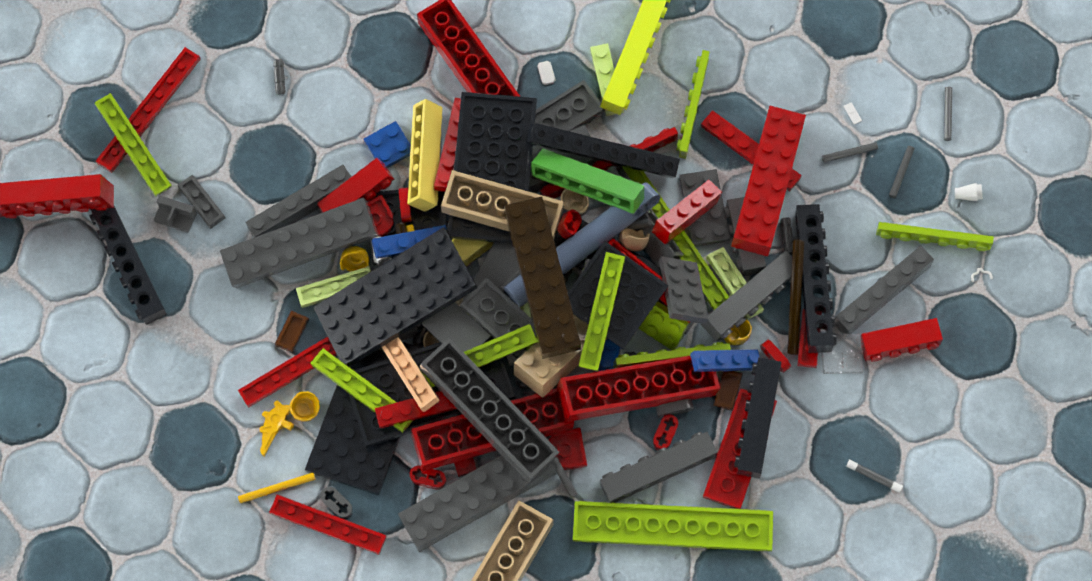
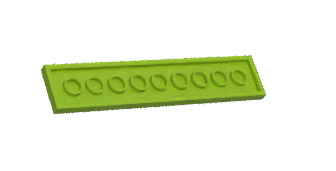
(673, 526)

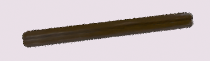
(795, 297)

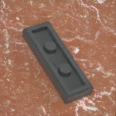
(201, 201)

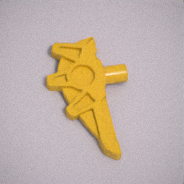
(274, 421)

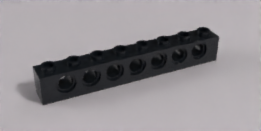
(602, 150)
(154, 309)
(816, 341)

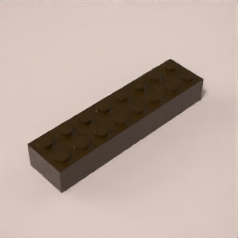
(542, 277)

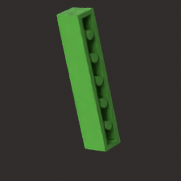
(588, 180)

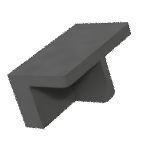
(175, 214)

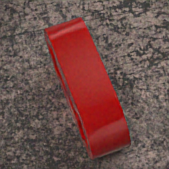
(404, 207)
(569, 223)
(774, 353)
(669, 434)
(426, 482)

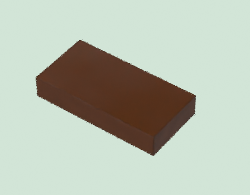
(292, 331)
(728, 389)

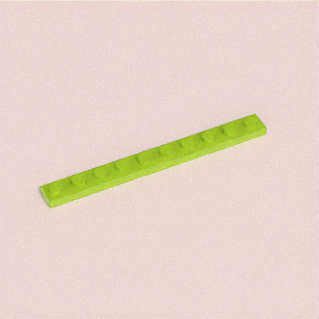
(710, 285)

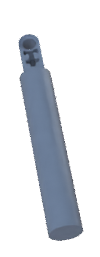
(589, 240)

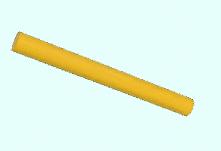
(276, 487)

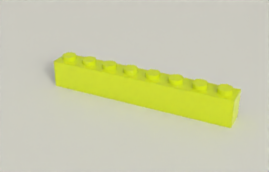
(633, 55)

